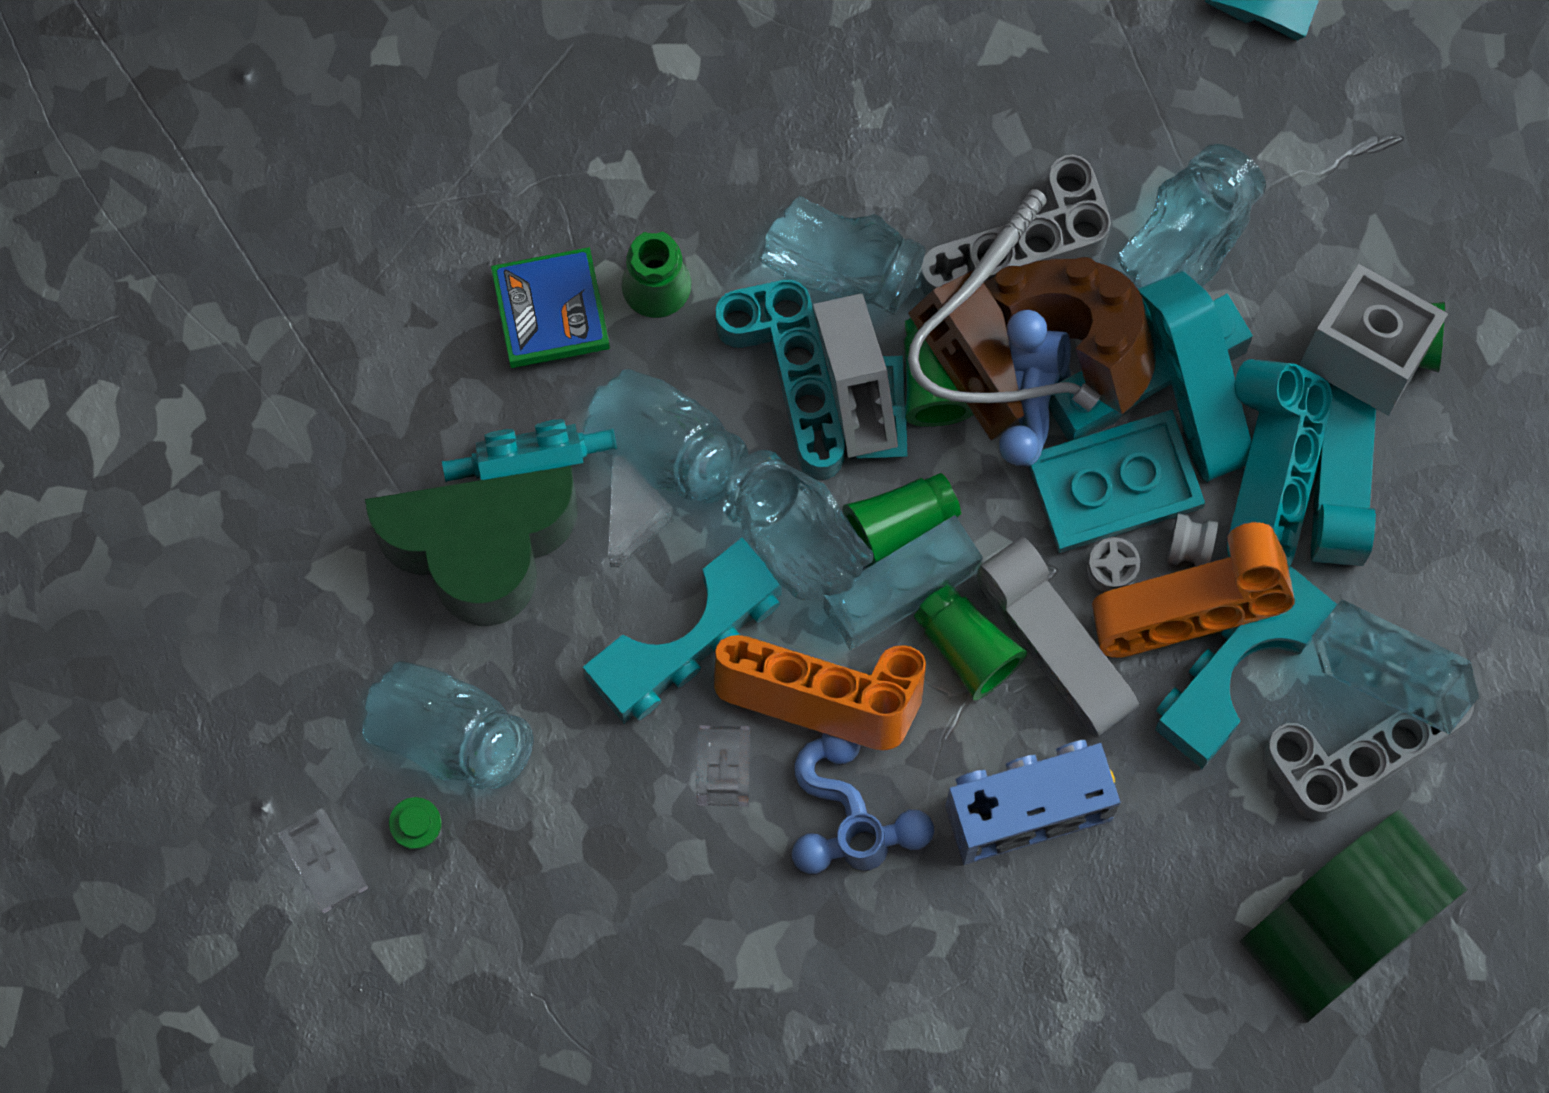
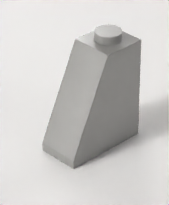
(856, 375)

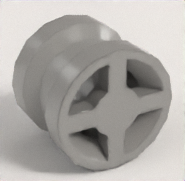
(1192, 541)
(1113, 556)

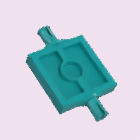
(546, 448)

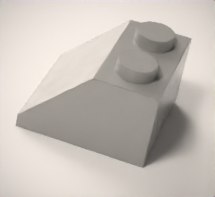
(1373, 339)

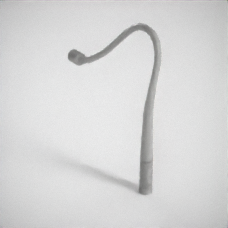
(1001, 246)

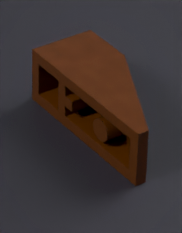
(973, 351)

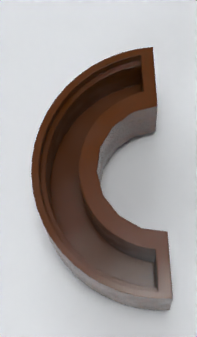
(1092, 306)

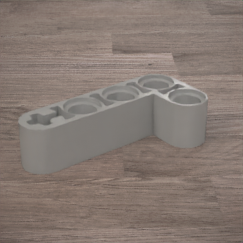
(1055, 226)
(1054, 637)
(1335, 770)

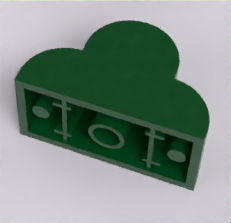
(478, 538)
(1352, 914)

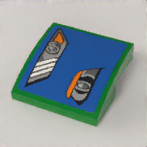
(550, 307)

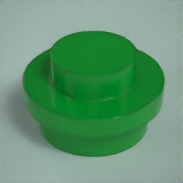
(415, 823)

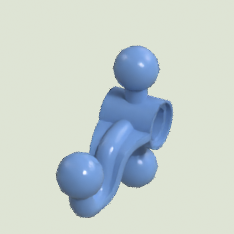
(1038, 360)
(814, 852)

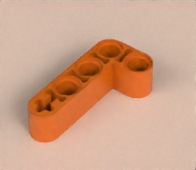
(1198, 599)
(824, 695)

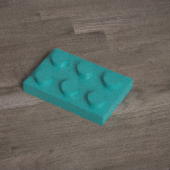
(1116, 481)

